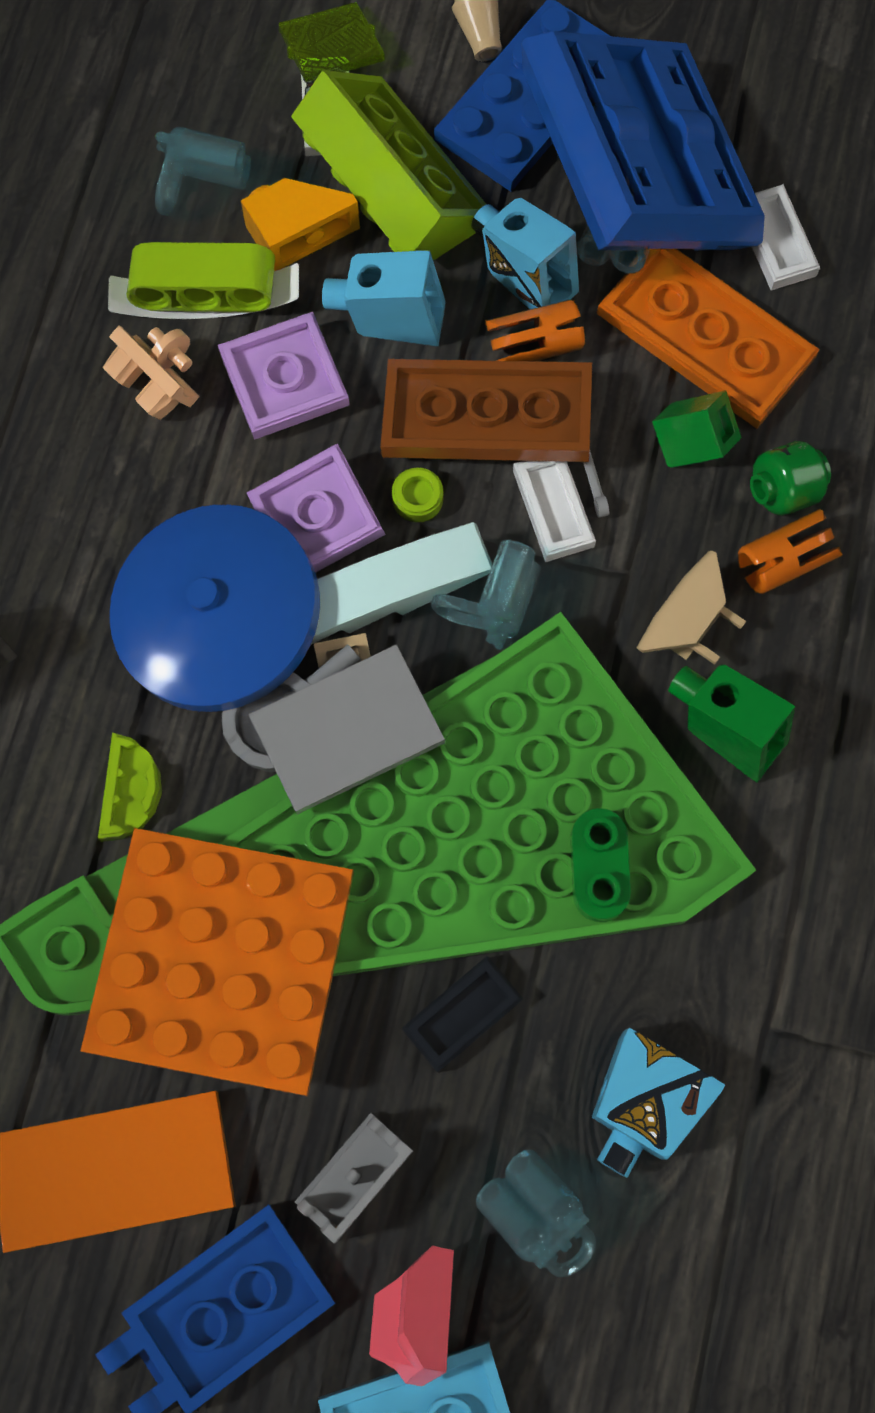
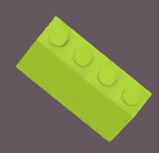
(388, 162)

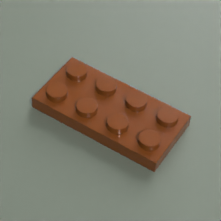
(487, 410)

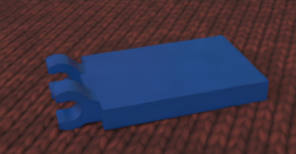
(219, 1315)

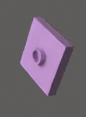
(283, 375)
(320, 507)

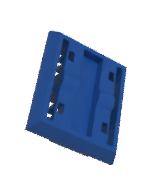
(651, 150)

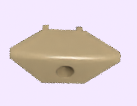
(690, 612)

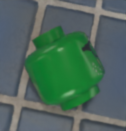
(791, 477)

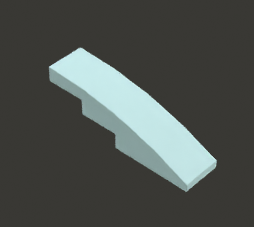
(400, 579)

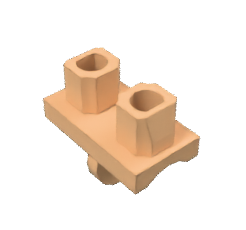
(135, 356)

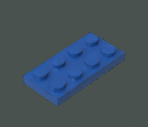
(497, 119)

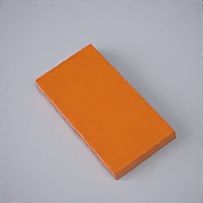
(708, 332)
(113, 1171)

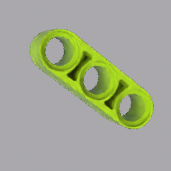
(201, 277)

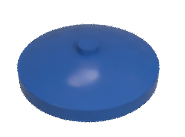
(214, 608)

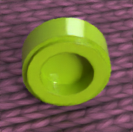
(417, 494)

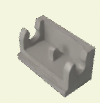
(353, 1178)

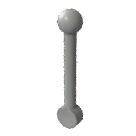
(600, 501)

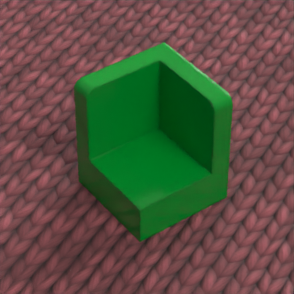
(697, 429)

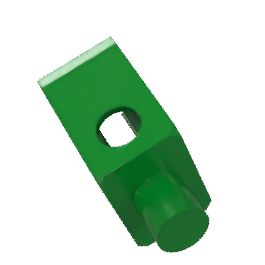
(735, 717)

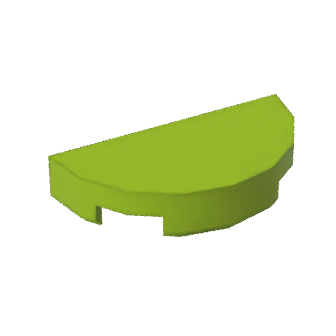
(130, 789)

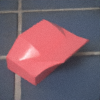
(414, 1319)

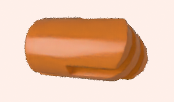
(550, 339)
(782, 556)

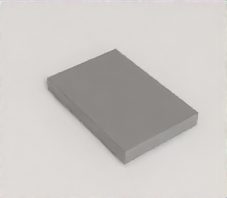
(346, 729)

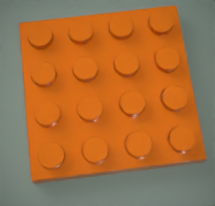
(219, 962)

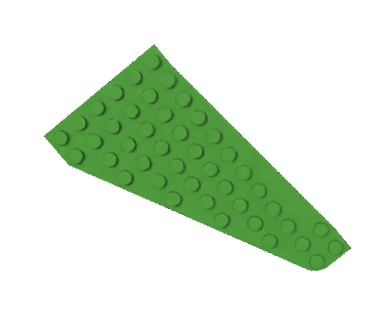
(454, 845)

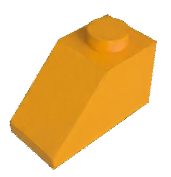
(298, 218)

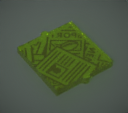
(331, 41)

